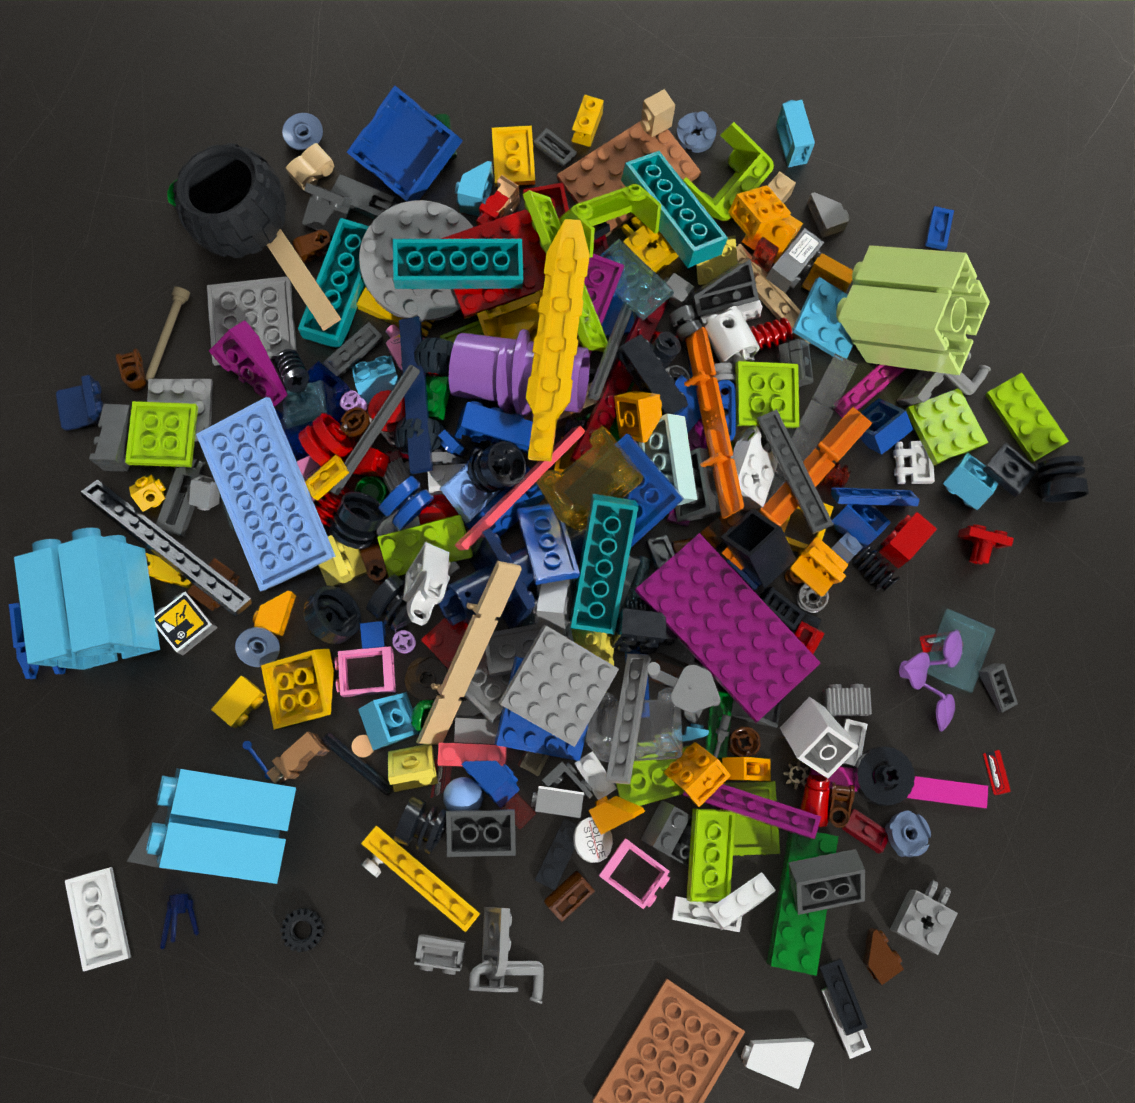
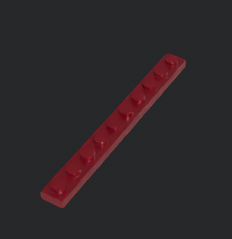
(616, 384)

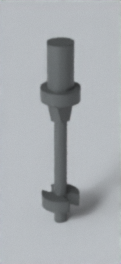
(722, 732)

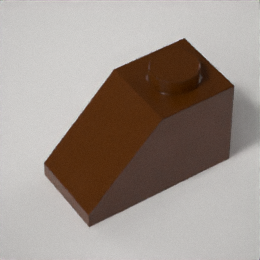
(718, 528)

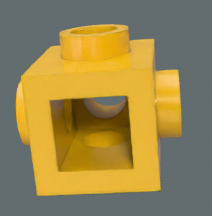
(147, 492)

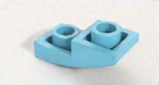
(694, 732)

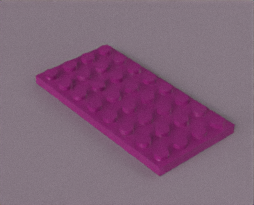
(728, 627)

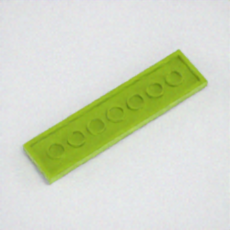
(547, 225)

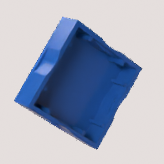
(404, 146)

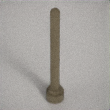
(179, 297)

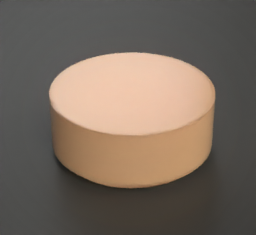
(361, 746)

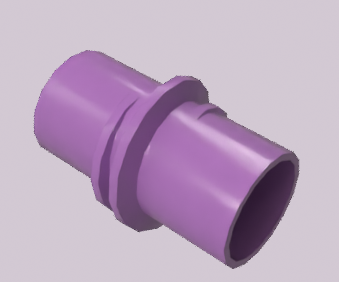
(500, 369)

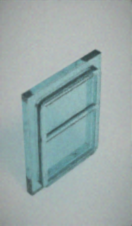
(975, 642)

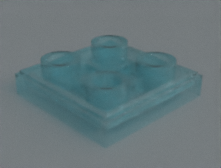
(304, 405)

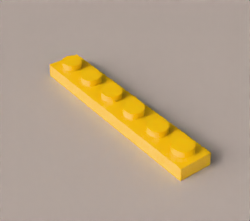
(420, 878)

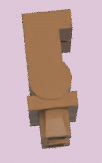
(297, 758)

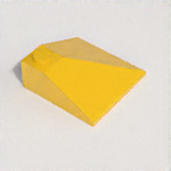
(299, 687)

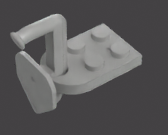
(924, 382)
(691, 692)
(495, 958)

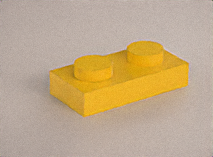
(326, 477)

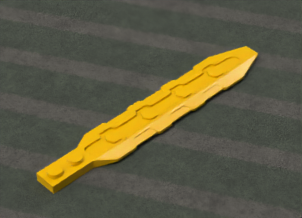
(556, 338)

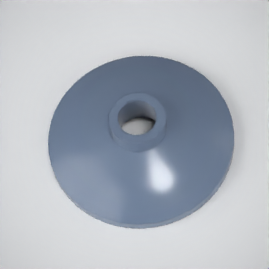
(302, 124)
(253, 654)

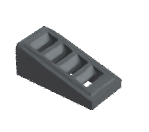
(993, 688)

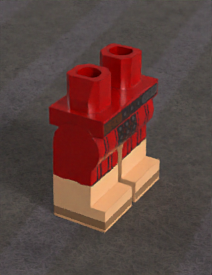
(501, 203)

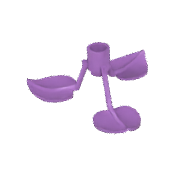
(916, 672)

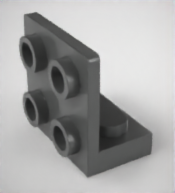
(325, 208)
(556, 777)

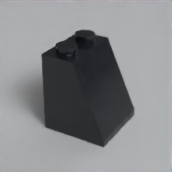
(759, 547)

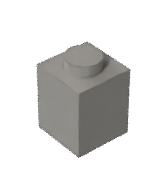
(681, 289)
(204, 493)

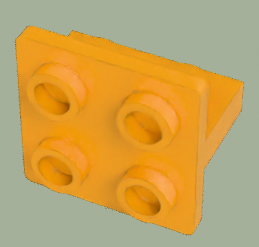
(830, 271)
(819, 567)

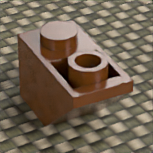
(879, 958)

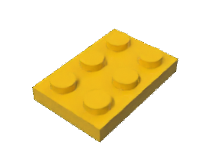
(514, 154)

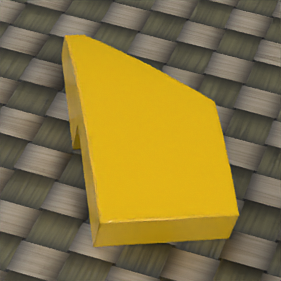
(511, 331)

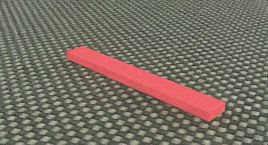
(518, 490)

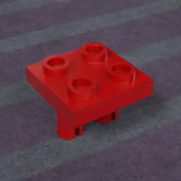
(984, 542)

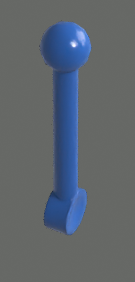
(248, 746)

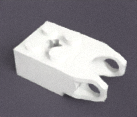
(754, 468)
(426, 582)

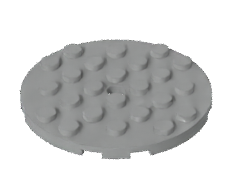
(408, 221)

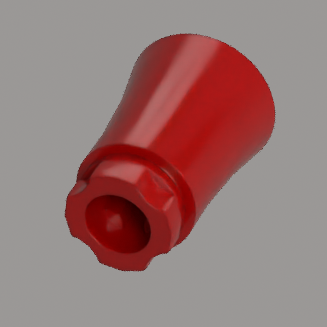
(816, 797)

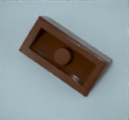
(569, 896)

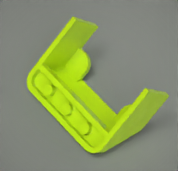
(750, 169)
(612, 205)

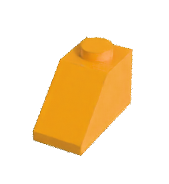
(275, 613)
(747, 768)
(613, 812)

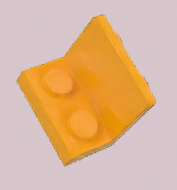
(756, 209)
(697, 773)

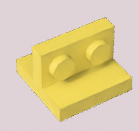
(343, 567)
(412, 767)

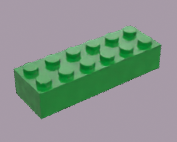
(795, 937)

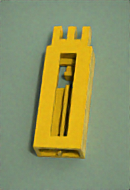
(368, 304)

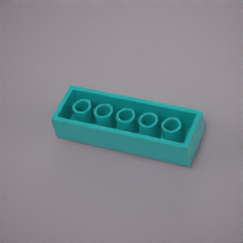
(682, 216)
(457, 263)
(341, 284)
(603, 563)

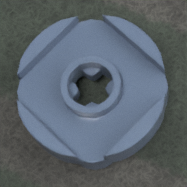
(696, 121)
(897, 835)

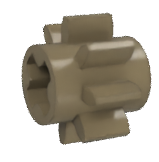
(797, 768)

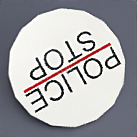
(590, 843)

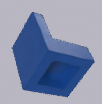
(373, 635)

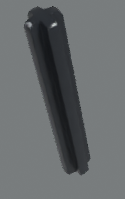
(357, 763)

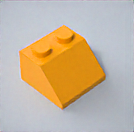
(637, 414)

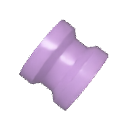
(352, 399)
(401, 638)

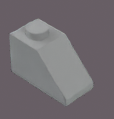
(828, 214)

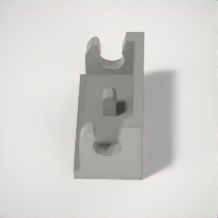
(475, 729)

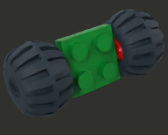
(435, 359)

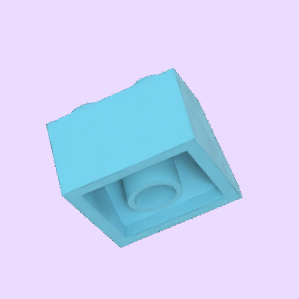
(474, 188)
(970, 482)
(388, 720)

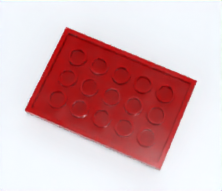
(509, 227)

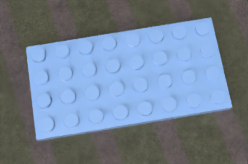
(265, 494)

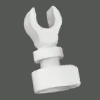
(372, 865)

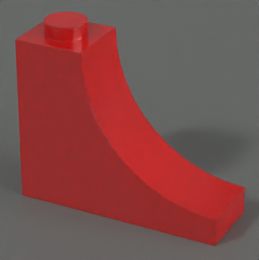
(372, 464)

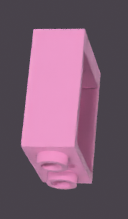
(388, 670)
(660, 881)

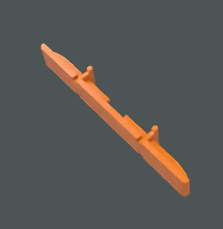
(714, 423)
(818, 465)

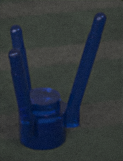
(177, 905)

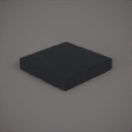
(1010, 470)

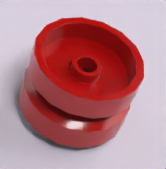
(325, 440)

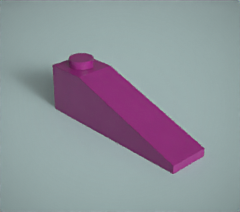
(246, 356)

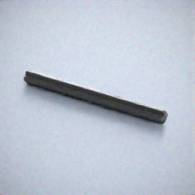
(610, 353)
(377, 424)

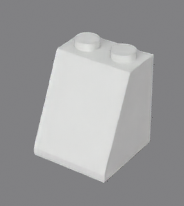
(818, 738)

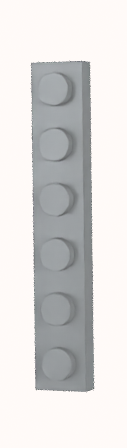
(628, 719)

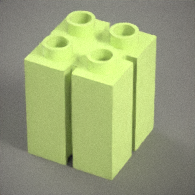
(914, 308)

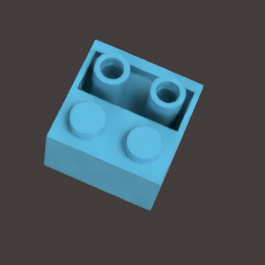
(374, 377)

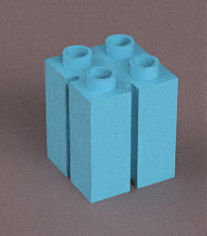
(85, 601)
(221, 825)

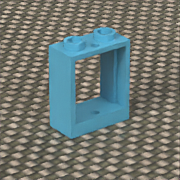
(795, 133)

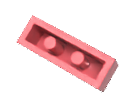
(457, 753)

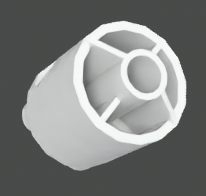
(731, 337)

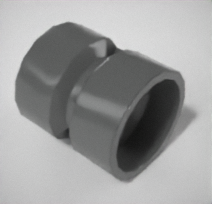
(685, 322)

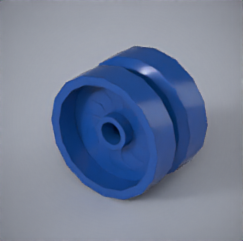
(403, 500)

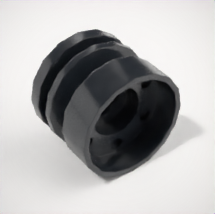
(497, 467)
(1062, 479)
(356, 520)
(389, 601)
(420, 825)

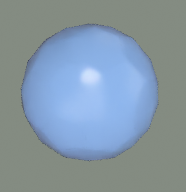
(463, 794)

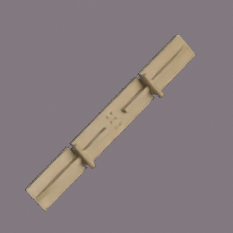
(469, 652)

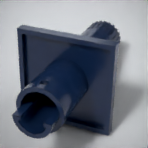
(484, 558)

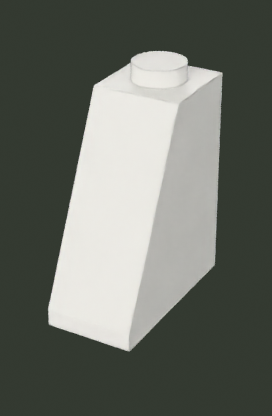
(779, 1058)

